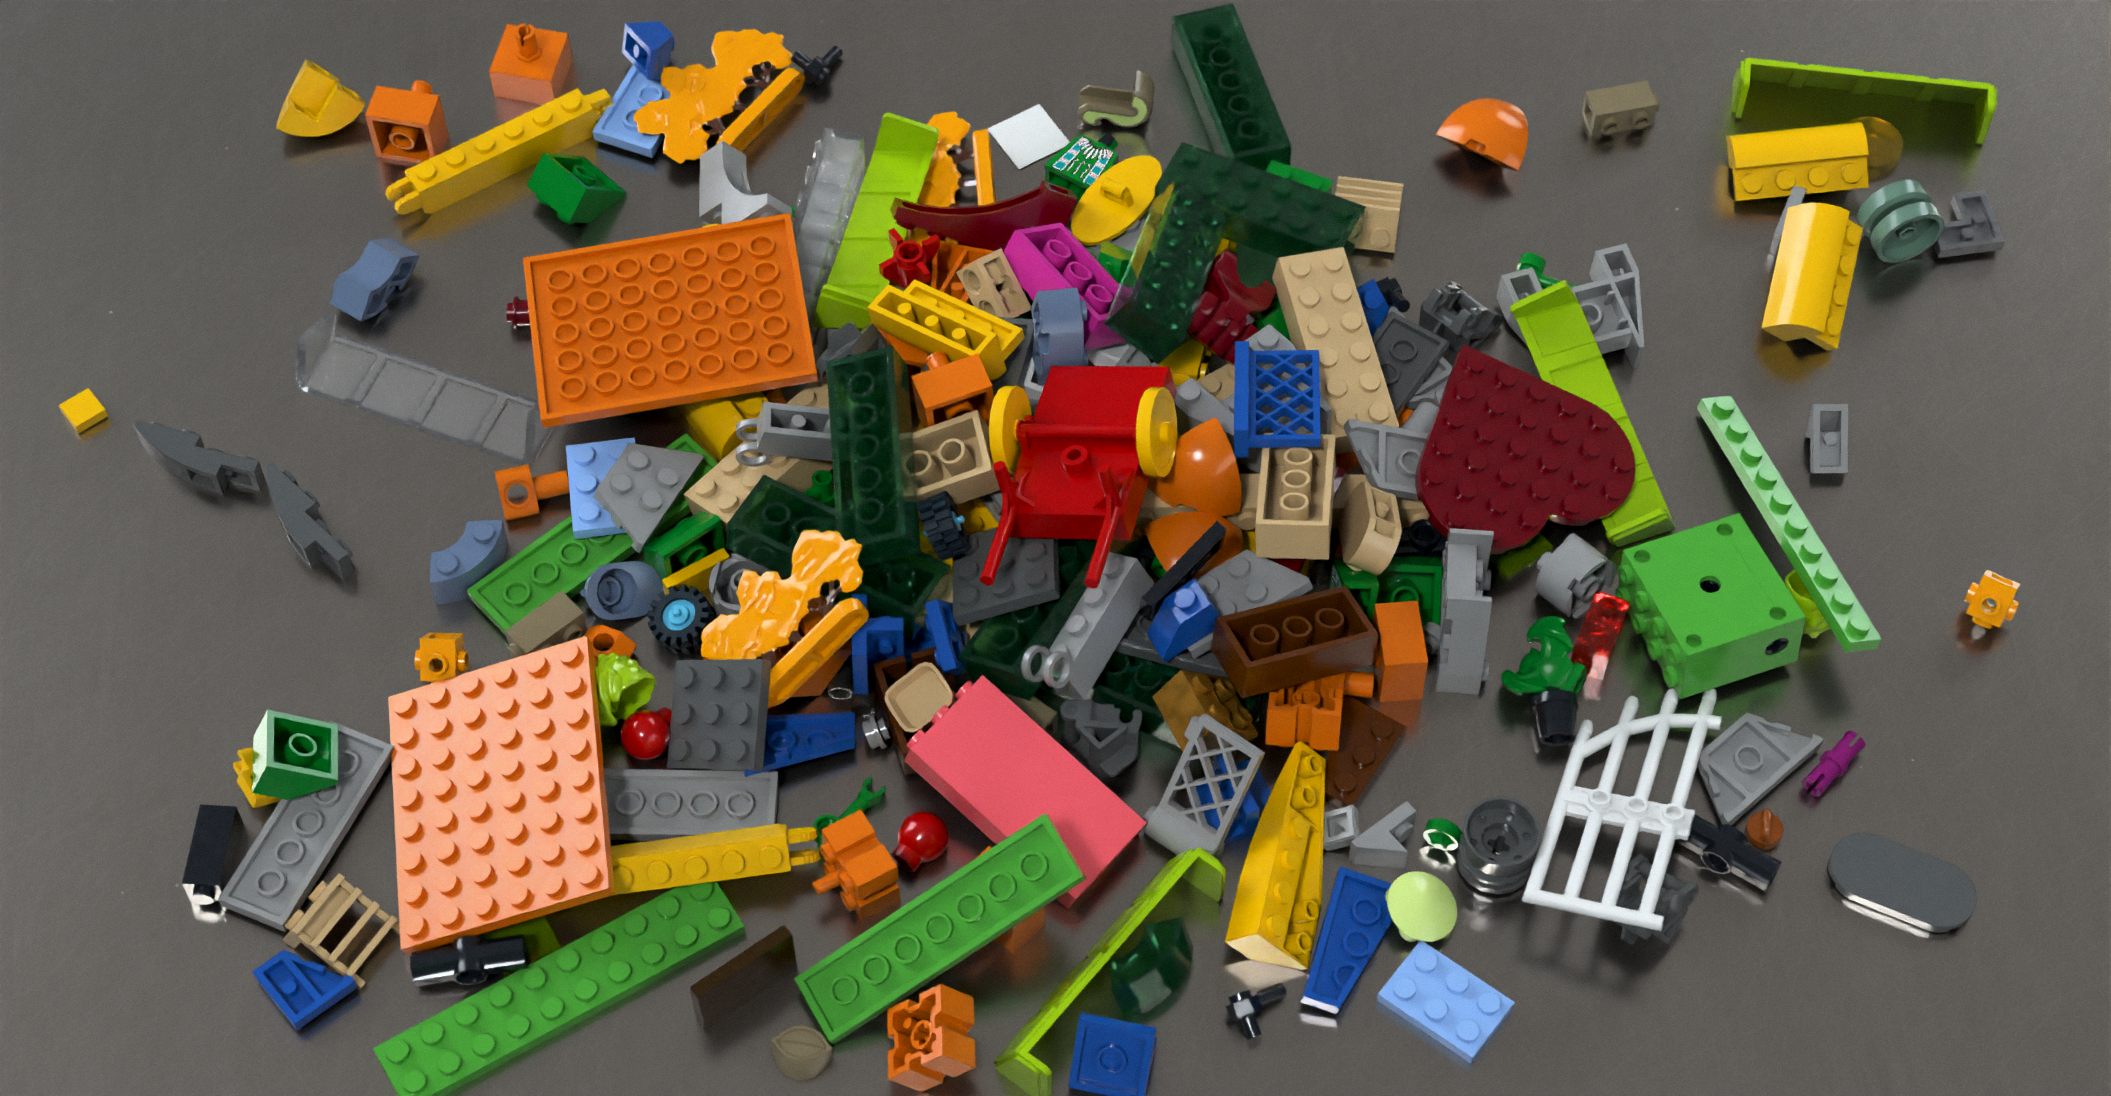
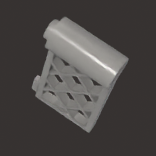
(1178, 827)

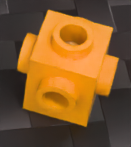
(1996, 588)
(441, 656)

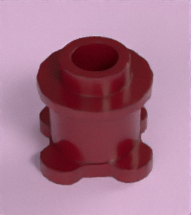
(518, 313)

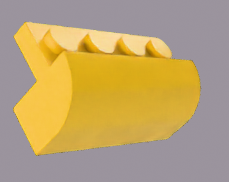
(1807, 157)
(1813, 274)
(945, 324)
(717, 420)

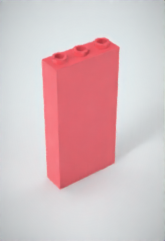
(1011, 771)

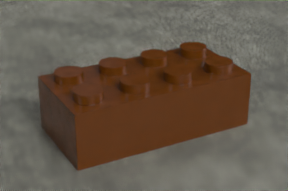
(1294, 641)

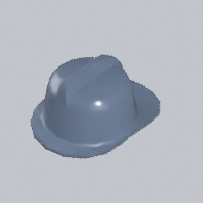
(622, 590)

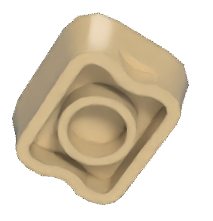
(919, 697)

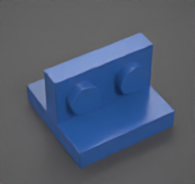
(874, 642)
(1250, 809)
(1112, 1056)

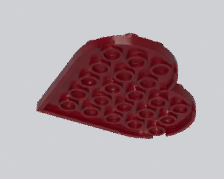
(1518, 454)

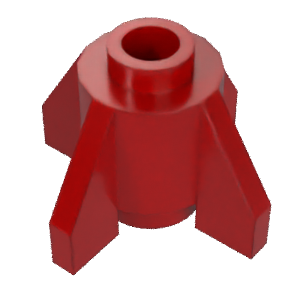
(909, 260)

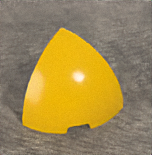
(318, 104)

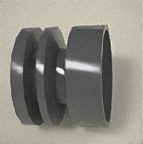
(1500, 827)

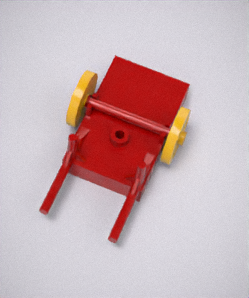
(1081, 456)

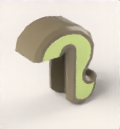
(1117, 105)

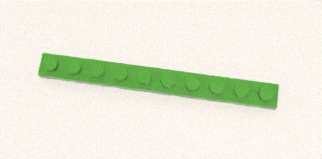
(1789, 525)

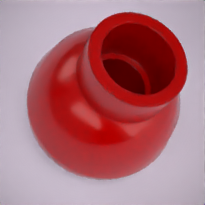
(647, 733)
(920, 840)

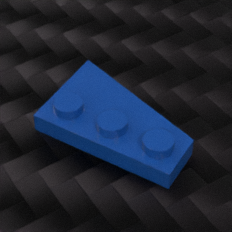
(805, 737)

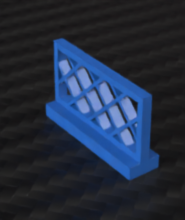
(1247, 406)

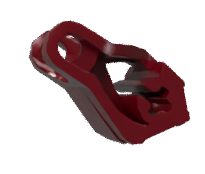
(1227, 308)

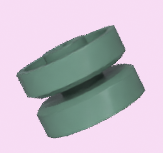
(1900, 221)

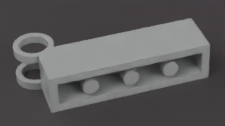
(786, 432)
(1092, 629)

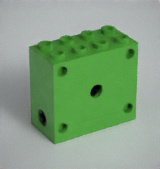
(1710, 606)

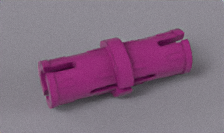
(1833, 763)

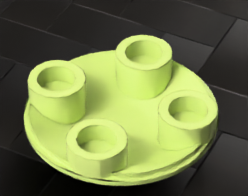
(1421, 907)

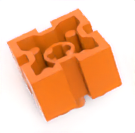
(1307, 714)
(859, 866)
(931, 1038)

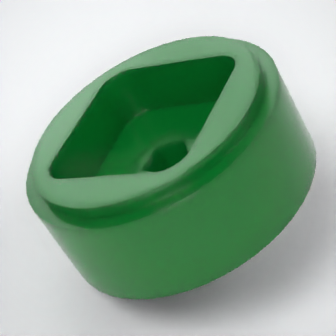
(1442, 834)

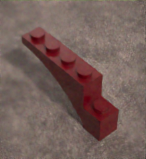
(989, 224)

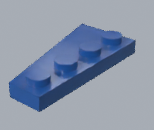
(1348, 937)

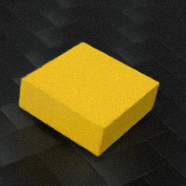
(83, 410)

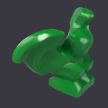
(1549, 668)

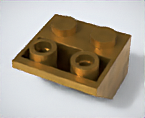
(1199, 693)

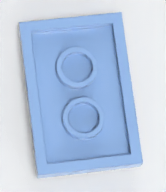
(617, 122)
(586, 469)
(1445, 1001)

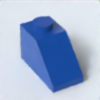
(648, 46)
(1182, 620)

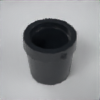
(1555, 716)

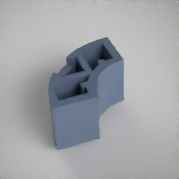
(373, 278)
(1058, 330)
(468, 560)

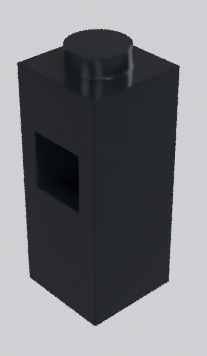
(212, 852)

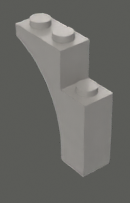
(726, 191)

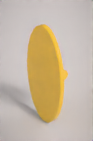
(1116, 200)

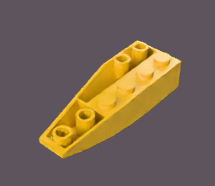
(1283, 870)

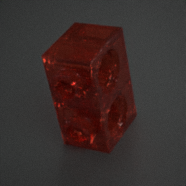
(1600, 634)

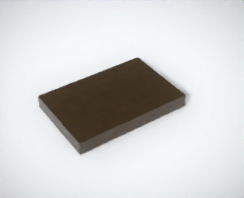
(743, 977)

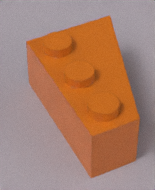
(947, 262)

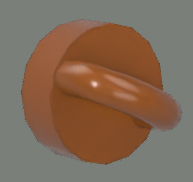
(1764, 830)

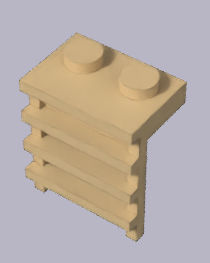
(1381, 210)
(328, 906)

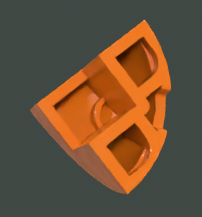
(1490, 129)
(1202, 473)
(1178, 532)

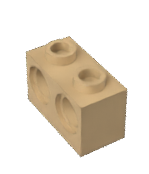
(994, 286)

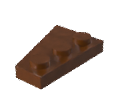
(1364, 748)

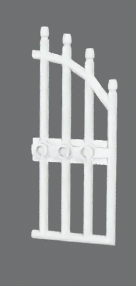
(1632, 812)

